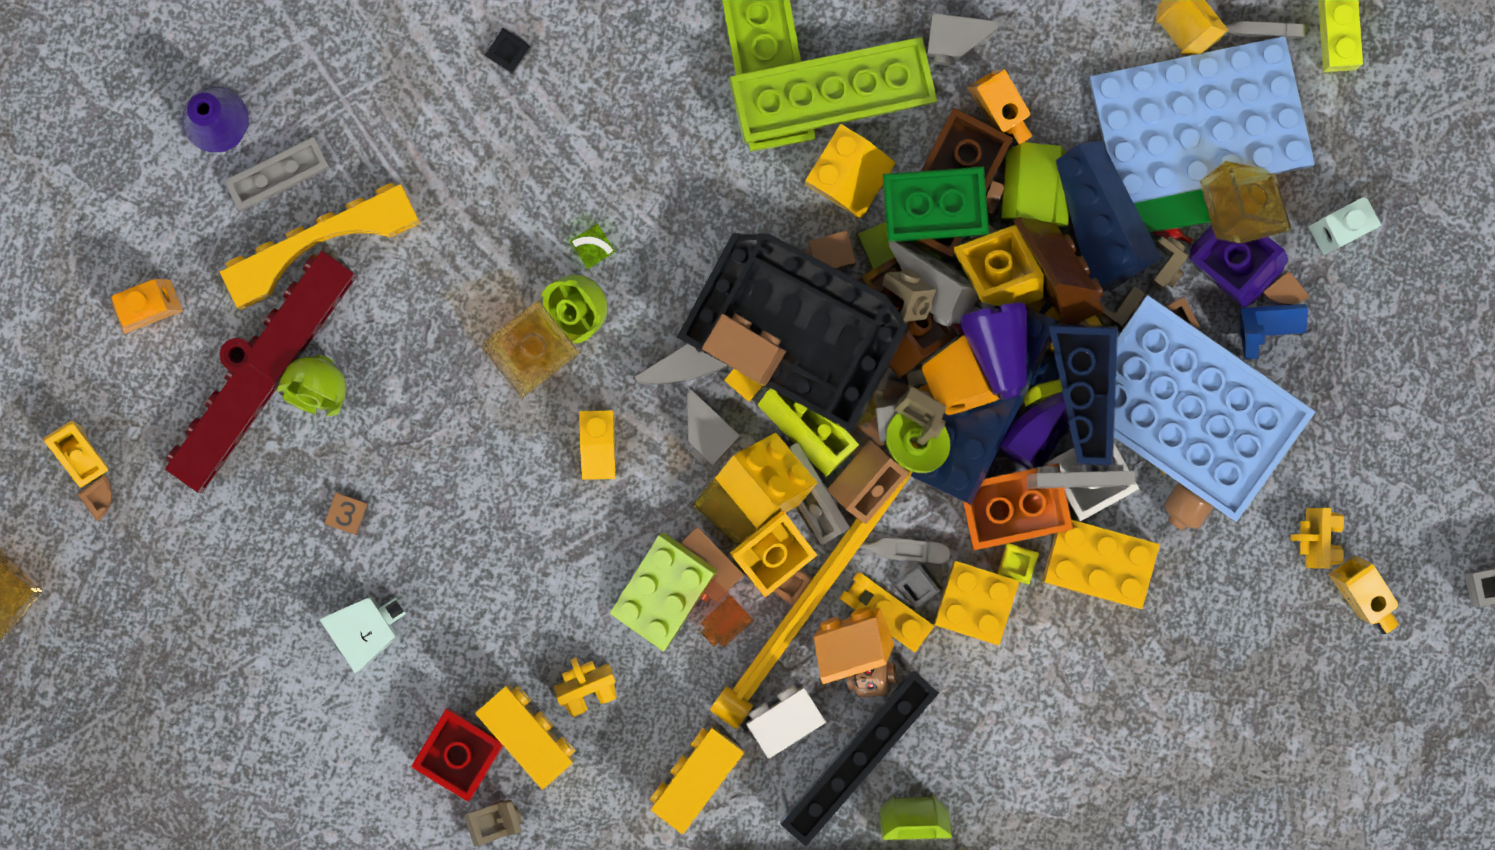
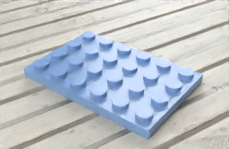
(1192, 113)
(1200, 409)

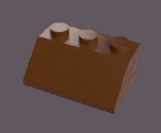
(1065, 275)
(923, 336)

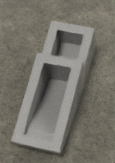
(680, 367)

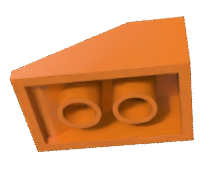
(1011, 512)

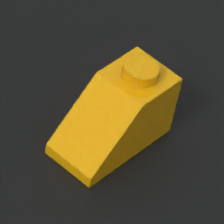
(597, 444)

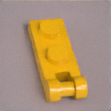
(902, 621)

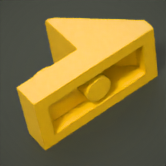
(76, 453)

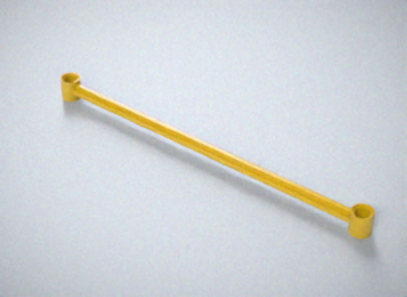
(734, 703)

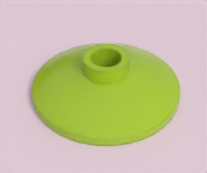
(921, 460)

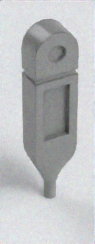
(1267, 30)
(909, 550)

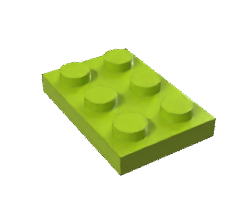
(663, 591)

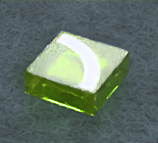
(592, 246)

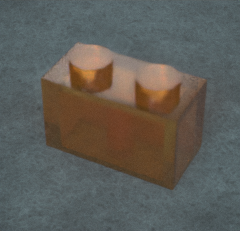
(725, 622)

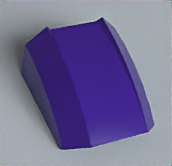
(1239, 268)
(1036, 433)

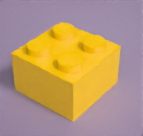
(766, 480)
(976, 603)

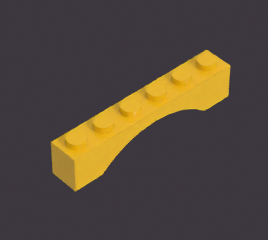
(257, 276)

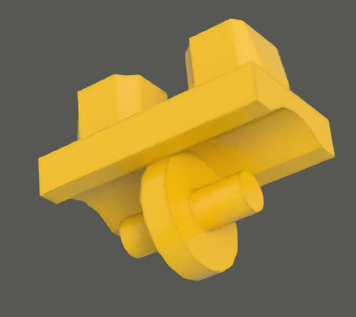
(1316, 538)
(583, 681)

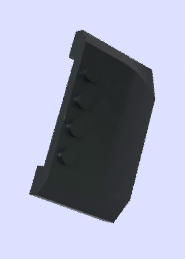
(829, 324)

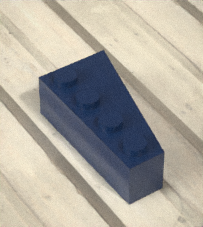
(1104, 216)
(1088, 380)

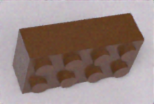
(964, 144)

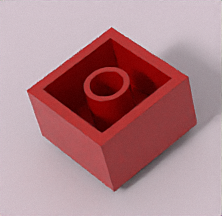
(458, 754)

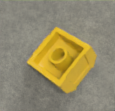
(1190, 24)

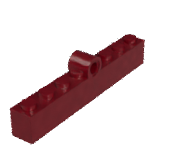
(258, 375)

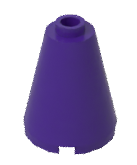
(215, 119)
(1000, 346)

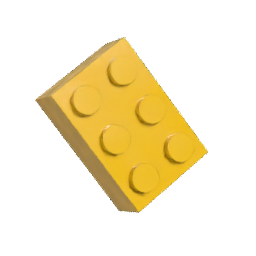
(1101, 564)
(527, 735)
(695, 778)

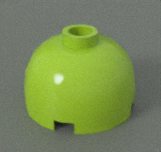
(576, 306)
(314, 384)

